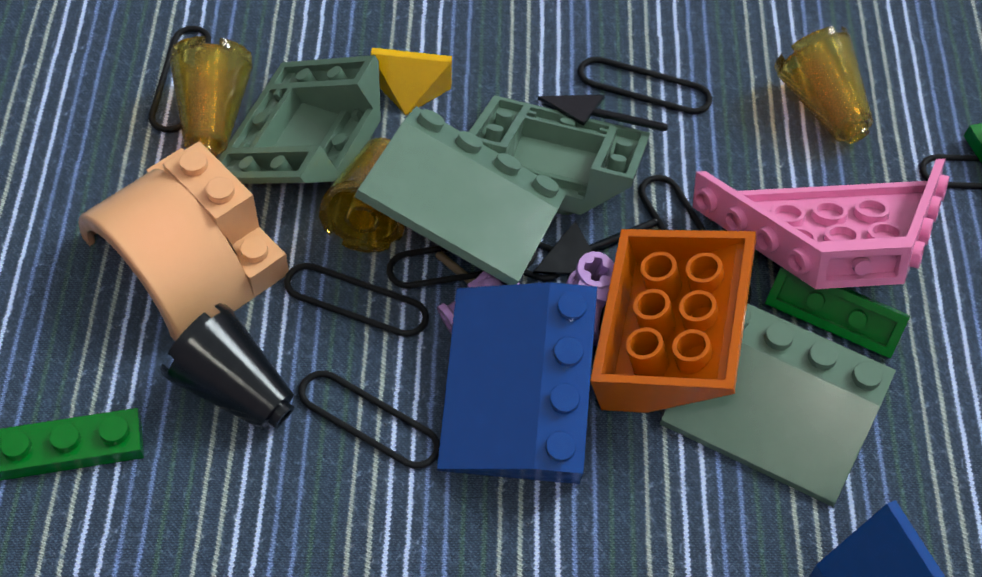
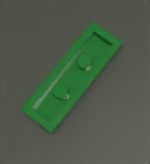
(840, 312)
(70, 443)

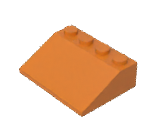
(673, 318)

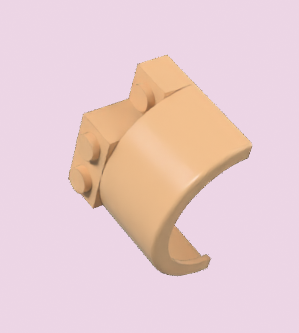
(189, 237)

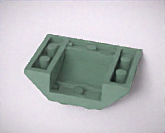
(307, 122)
(584, 160)

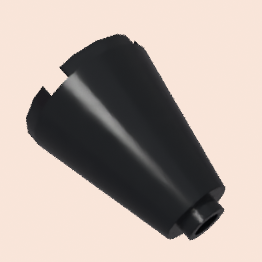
(228, 368)

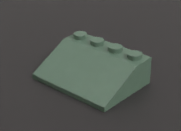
(462, 195)
(794, 409)

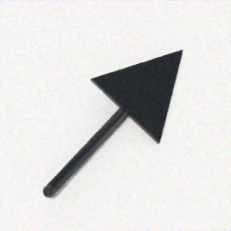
(582, 107)
(573, 245)

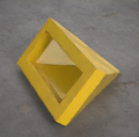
(413, 77)

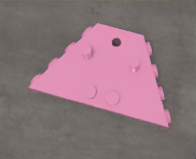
(833, 232)

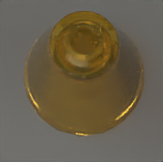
(829, 82)
(209, 89)
(351, 219)

